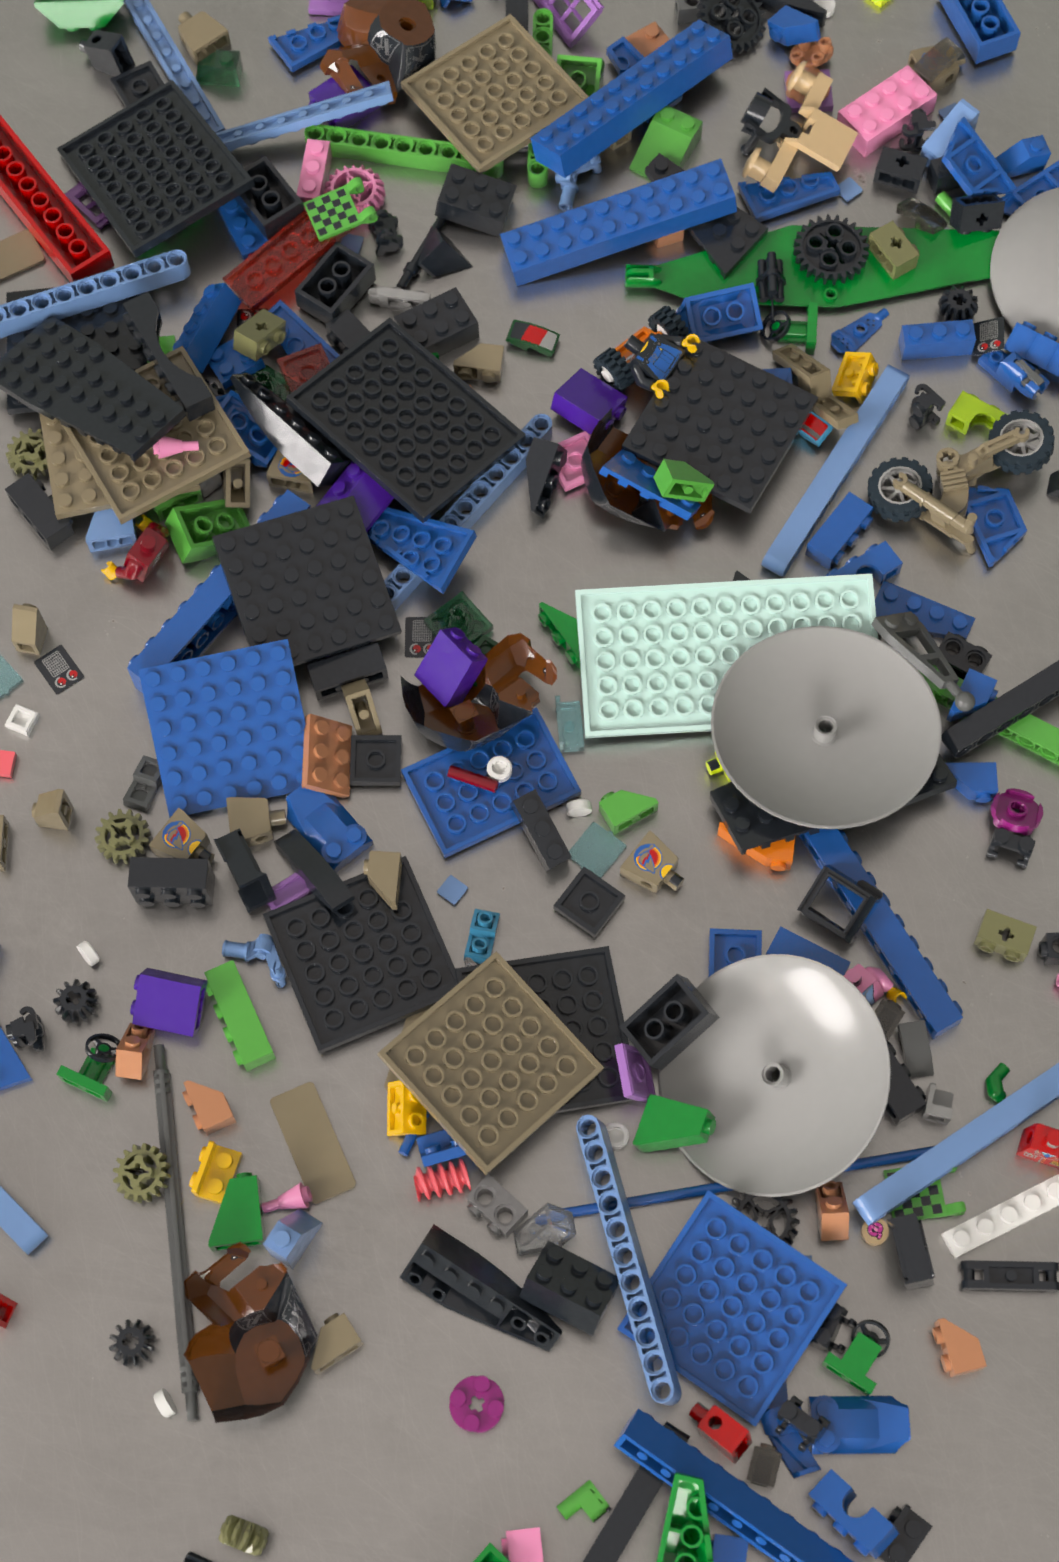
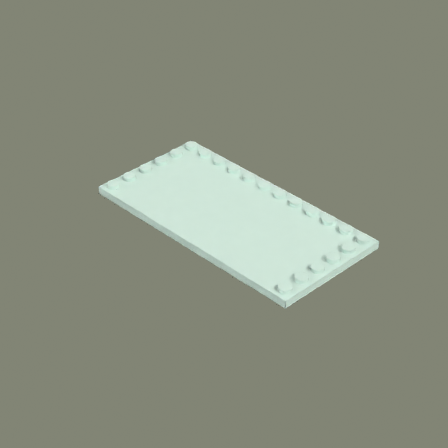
(663, 649)

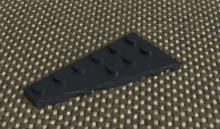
(724, 238)

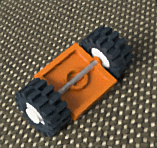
(613, 363)

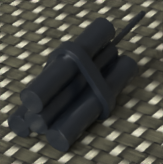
(770, 280)

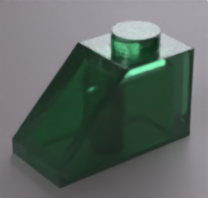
(220, 68)

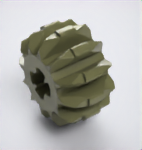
(243, 1535)

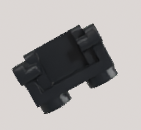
(915, 131)
(386, 233)
(924, 406)
(1013, 842)
(27, 1031)
(829, 1329)
(801, 1422)

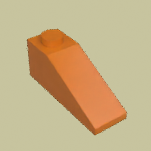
(777, 856)

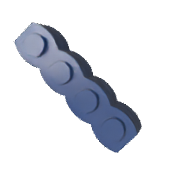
(1034, 347)

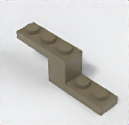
(816, 380)

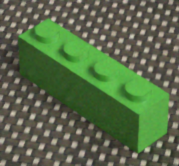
(239, 1015)

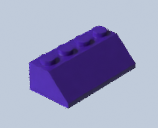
(368, 494)

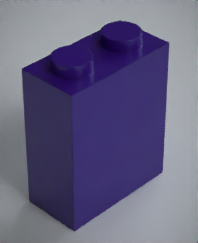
(331, 89)
(587, 400)
(451, 666)
(168, 1001)

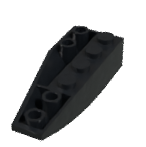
(291, 432)
(477, 1289)

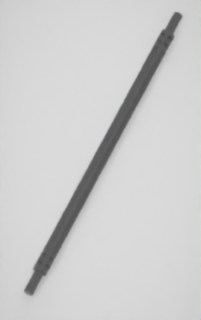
(175, 1229)

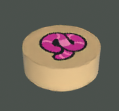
(875, 1233)

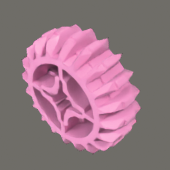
(374, 186)

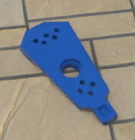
(854, 338)

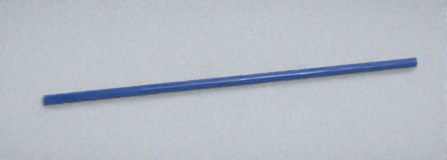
(701, 1190)

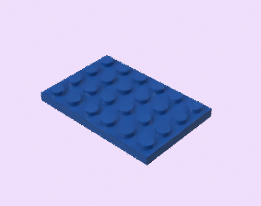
(467, 814)

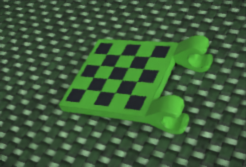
(336, 211)
(928, 1203)

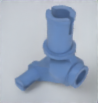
(569, 185)
(261, 948)

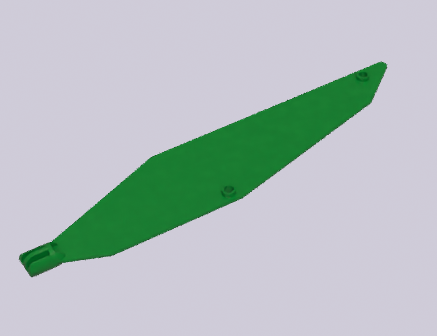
(943, 262)

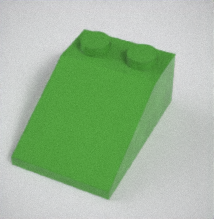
(585, 71)
(670, 134)
(195, 524)

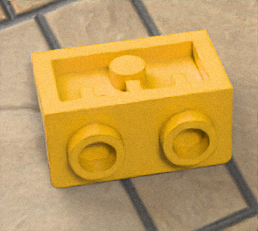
(855, 375)
(404, 1112)
(215, 1170)

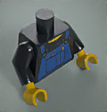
(657, 358)

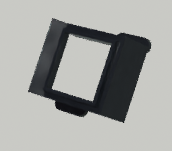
(253, 884)
(869, 893)
(912, 1251)

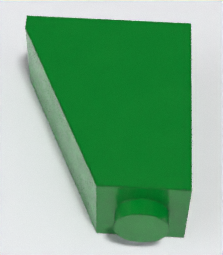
(672, 1125)
(239, 1214)

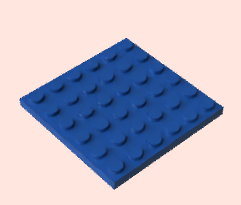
(226, 726)
(737, 1306)

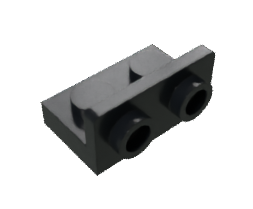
(911, 1531)

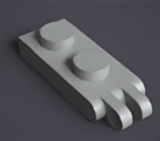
(397, 298)

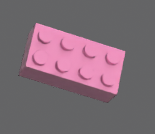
(885, 109)

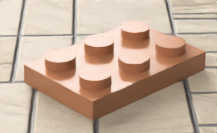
(326, 756)

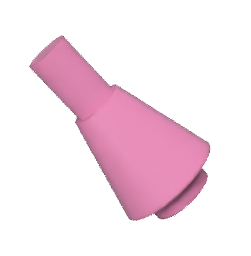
(170, 446)
(294, 1198)

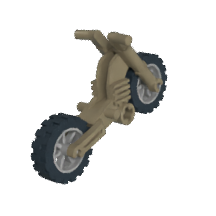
(955, 476)

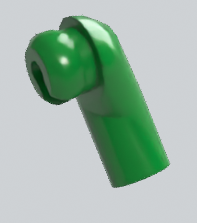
(994, 1083)

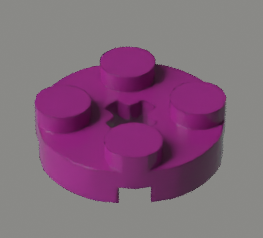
(1023, 822)
(480, 1388)

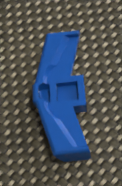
(787, 1443)

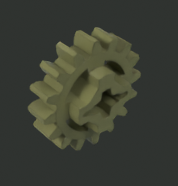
(28, 454)
(123, 825)
(144, 1184)

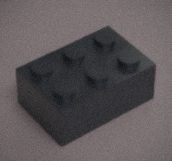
(475, 200)
(271, 201)
(335, 283)
(440, 322)
(171, 881)
(669, 1022)
(569, 1288)

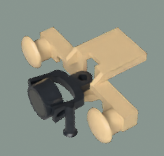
(826, 142)

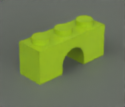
(972, 411)

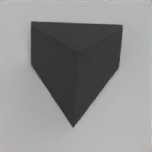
(441, 255)

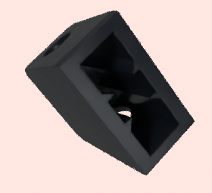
(107, 52)

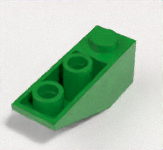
(563, 630)

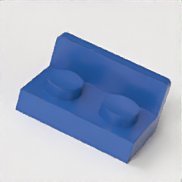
(437, 1148)

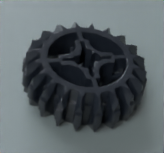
(781, 1207)

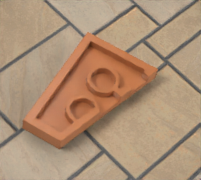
(648, 38)

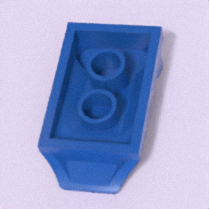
(722, 313)
(260, 447)
(327, 826)
(860, 1424)

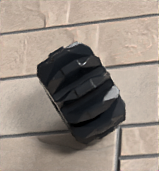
(957, 304)
(86, 1000)
(124, 1351)

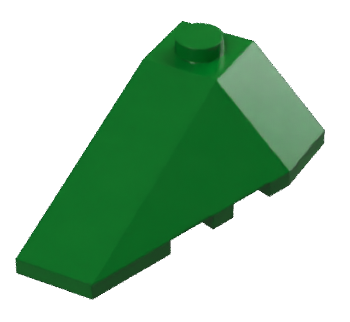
(686, 1523)

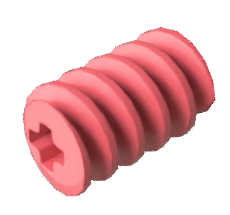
(441, 1179)

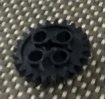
(732, 19)
(831, 249)

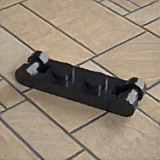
(1010, 1275)

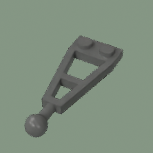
(906, 624)

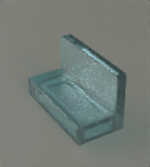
(569, 725)

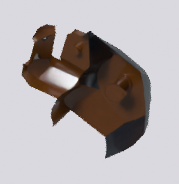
(385, 39)
(626, 501)
(489, 708)
(255, 1340)

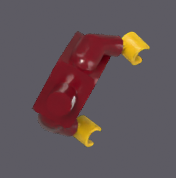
(143, 554)

